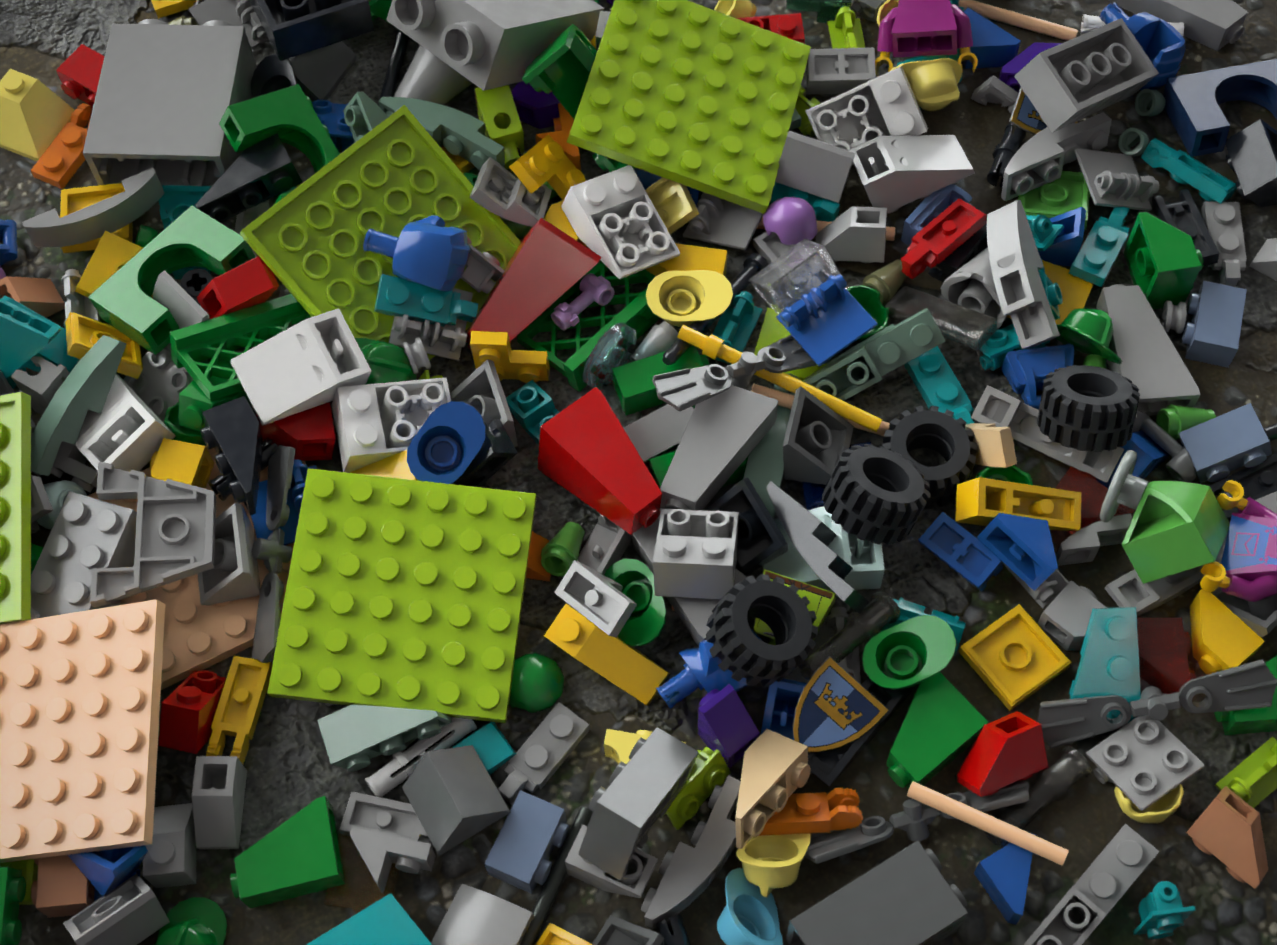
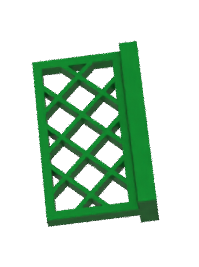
(635, 314)
(229, 332)

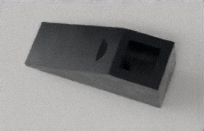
(252, 179)
(239, 447)

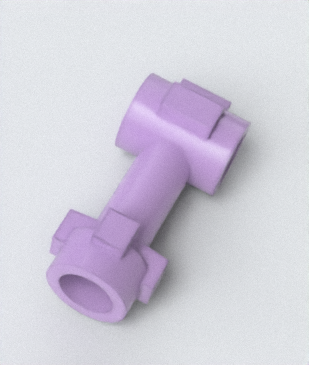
(592, 289)

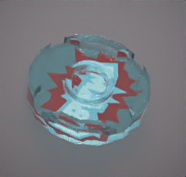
(607, 354)

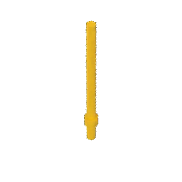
(714, 347)

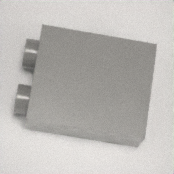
(491, 38)
(165, 100)

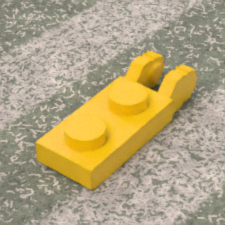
(239, 706)

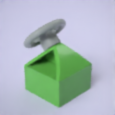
(1173, 522)

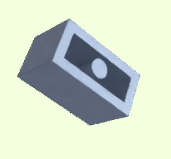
(1214, 323)
(1226, 444)
(527, 842)

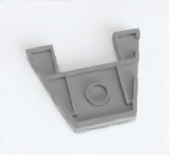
(171, 533)

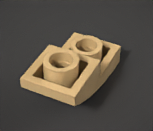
(994, 445)

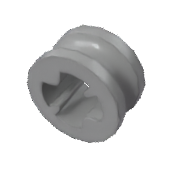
(1173, 316)
(416, 355)

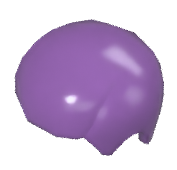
(791, 220)

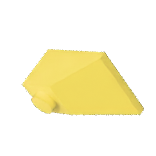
(29, 115)

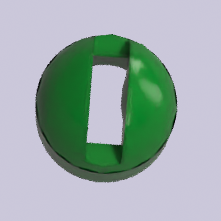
(145, 235)

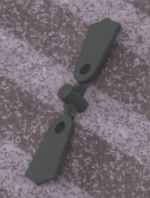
(694, 385)
(273, 552)
(1227, 690)
(912, 820)

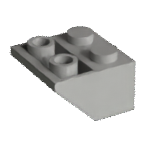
(695, 553)

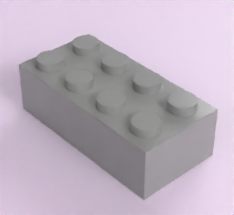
(1086, 74)
(83, 538)

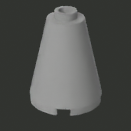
(431, 79)
(974, 288)

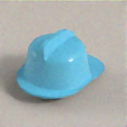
(748, 915)

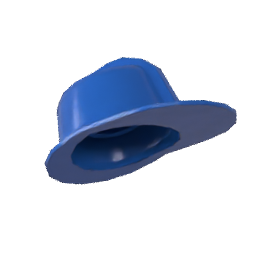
(446, 443)

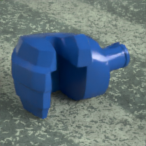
(1156, 37)
(424, 252)
(699, 672)

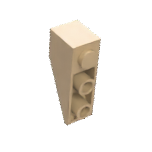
(770, 774)

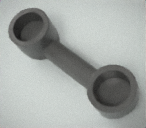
(1181, 464)

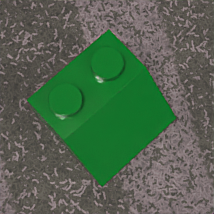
(1161, 260)

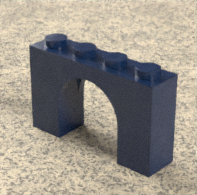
(1195, 101)

